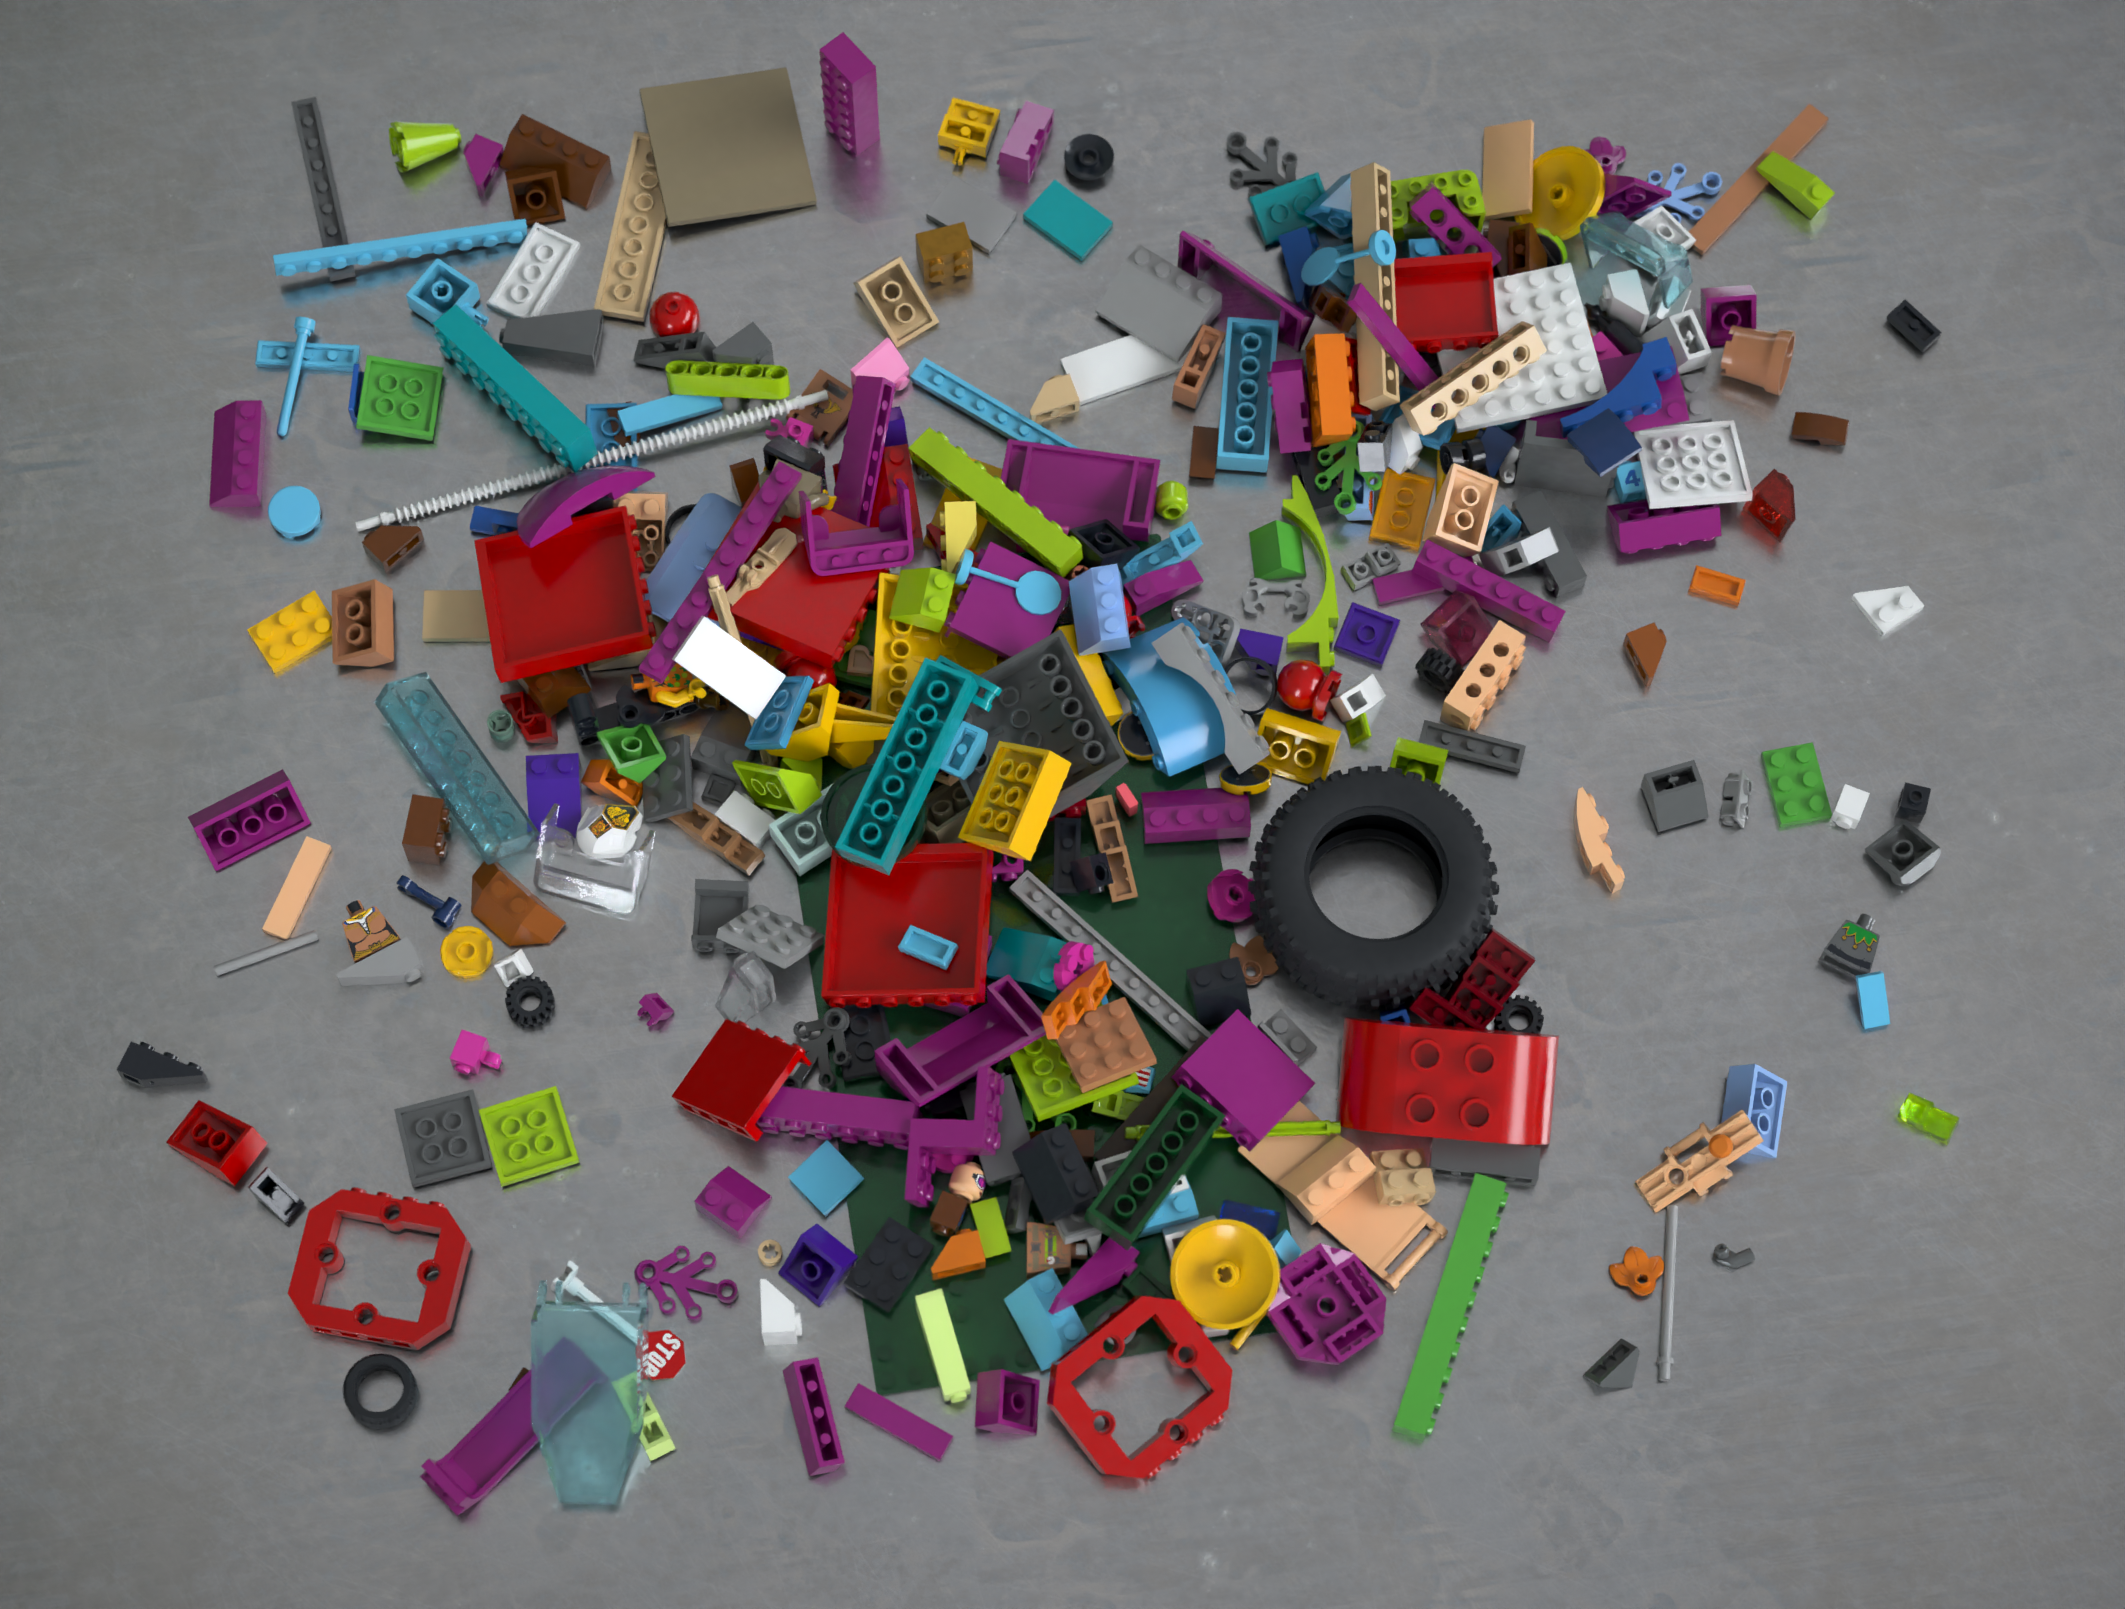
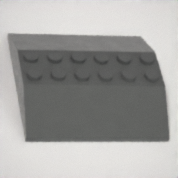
(1048, 708)

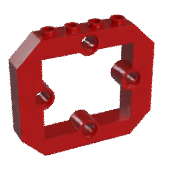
(440, 1294)
(1202, 1359)

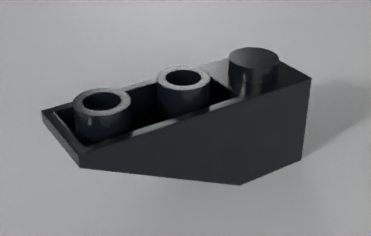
(153, 1069)

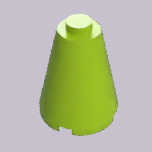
(421, 142)

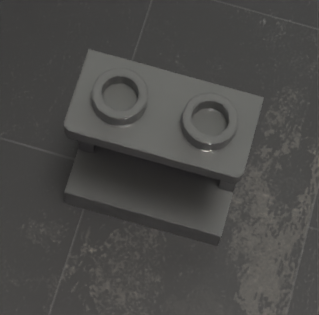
(716, 905)

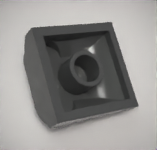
(1904, 853)

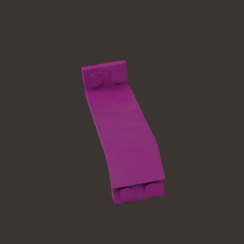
(485, 1452)

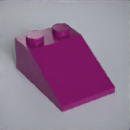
(1630, 195)

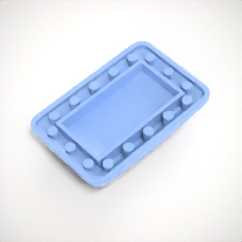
(689, 554)

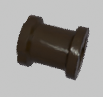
(712, 699)

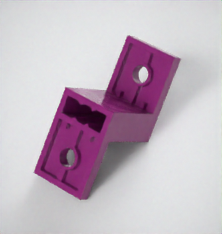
(954, 1137)

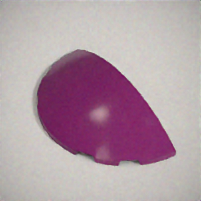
(551, 507)

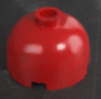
(674, 315)

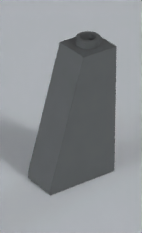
(556, 337)

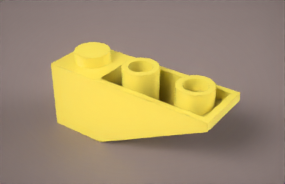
(960, 530)

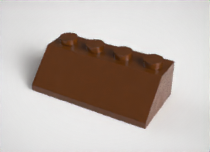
(578, 166)

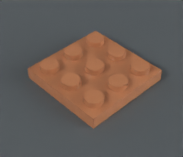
(1105, 1045)

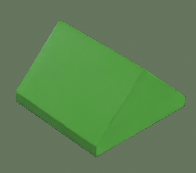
(1277, 551)
(632, 750)

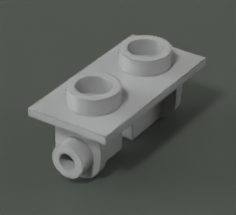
(1738, 789)

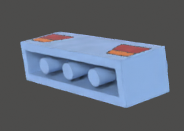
(1363, 495)

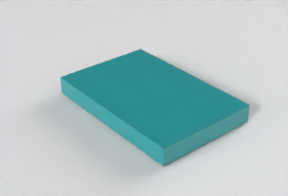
(1284, 207)
(1067, 220)

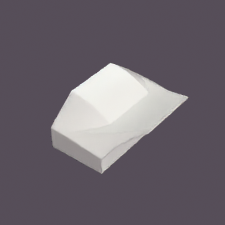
(1658, 312)

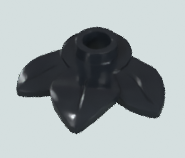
(638, 705)

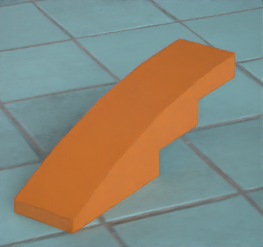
(1079, 996)

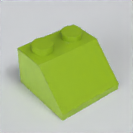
(923, 597)
(1419, 759)

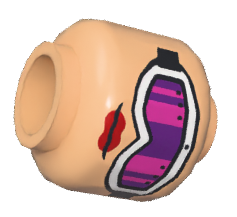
(967, 1181)

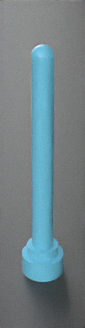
(304, 327)

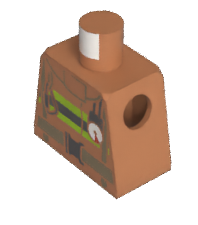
(1048, 1250)

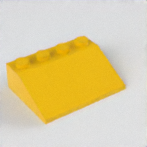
(1015, 799)

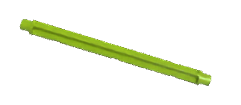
(1280, 1129)

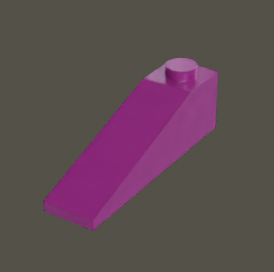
(1100, 1272)

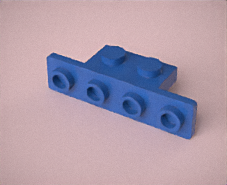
(493, 521)

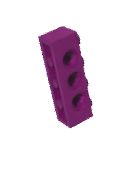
(1431, 199)

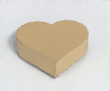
(860, 662)

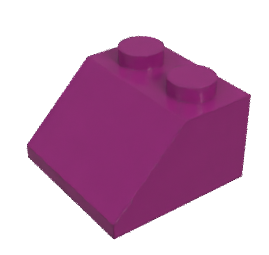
(1727, 307)
(732, 1201)
(1007, 1402)

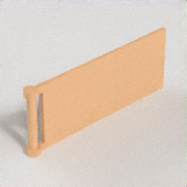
(1357, 1222)

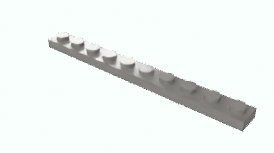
(1122, 972)

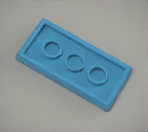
(599, 423)

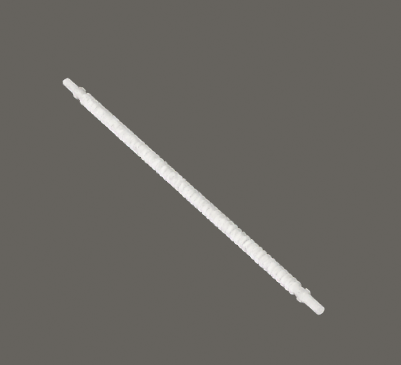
(798, 402)

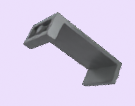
(1012, 1129)

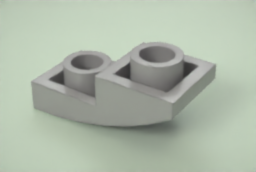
(1374, 564)

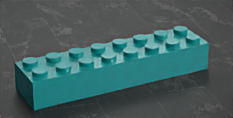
(515, 389)
(906, 766)

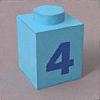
(1629, 482)

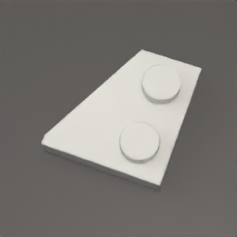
(1888, 607)

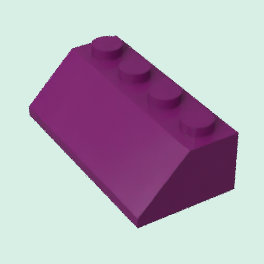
(238, 455)
(1639, 527)
(1194, 815)
(249, 819)

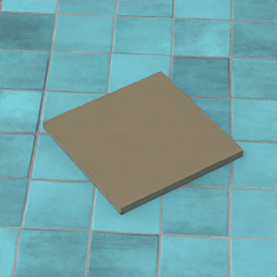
(727, 146)

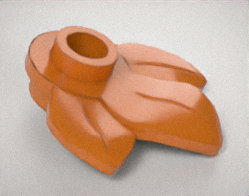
(1637, 1267)

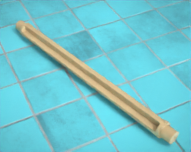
(727, 623)

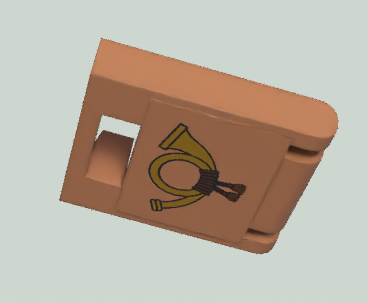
(827, 415)

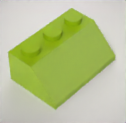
(778, 787)

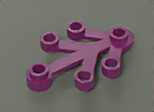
(681, 1280)

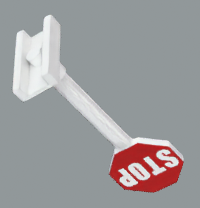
(665, 1349)

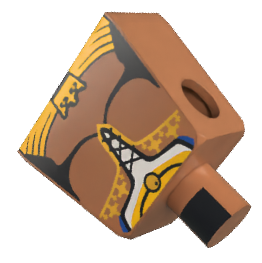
(367, 931)

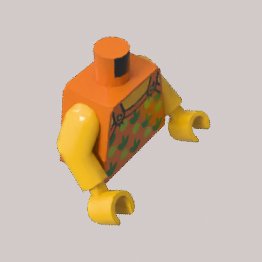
(675, 690)

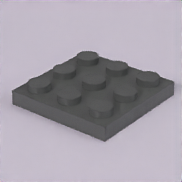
(443, 1138)

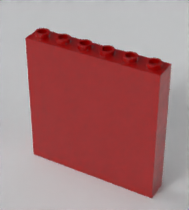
(566, 597)
(796, 606)
(868, 913)

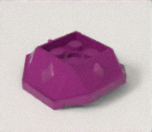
(1347, 1287)

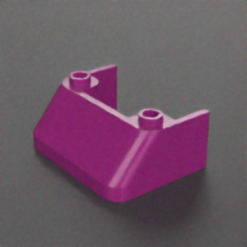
(862, 548)

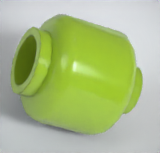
(1171, 500)

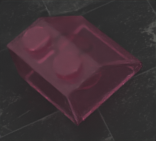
(1458, 627)

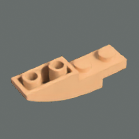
(1589, 833)

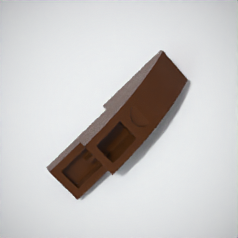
(1332, 306)

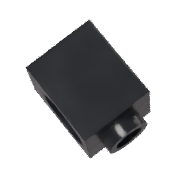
(1912, 802)
(1091, 873)

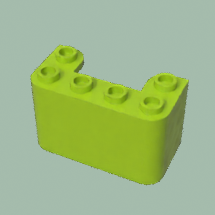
(1458, 186)

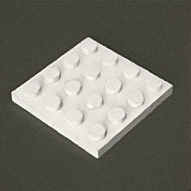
(1693, 465)

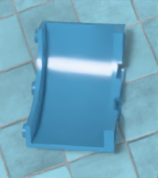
(1171, 705)

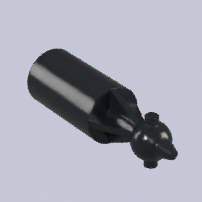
(1615, 331)

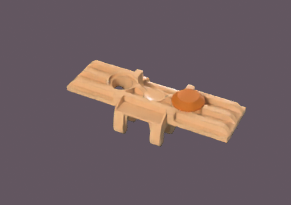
(1705, 1167)

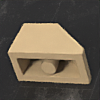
(1055, 399)

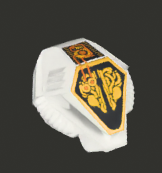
(608, 830)

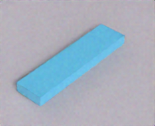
(316, 356)
(665, 412)

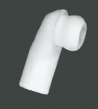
(1507, 468)

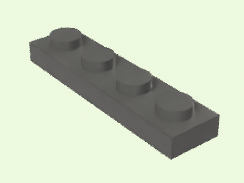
(1473, 746)

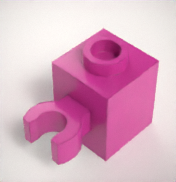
(794, 428)
(472, 1052)

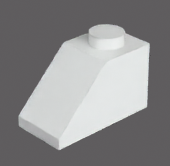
(1404, 446)

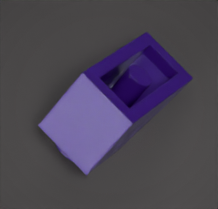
(1259, 645)

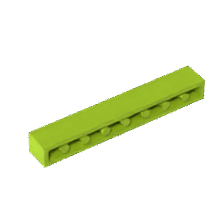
(996, 502)

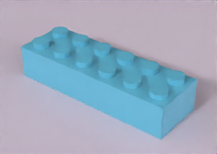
(1246, 395)

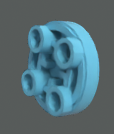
(294, 511)

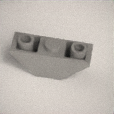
(1519, 552)

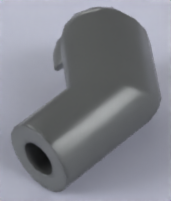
(1731, 1259)

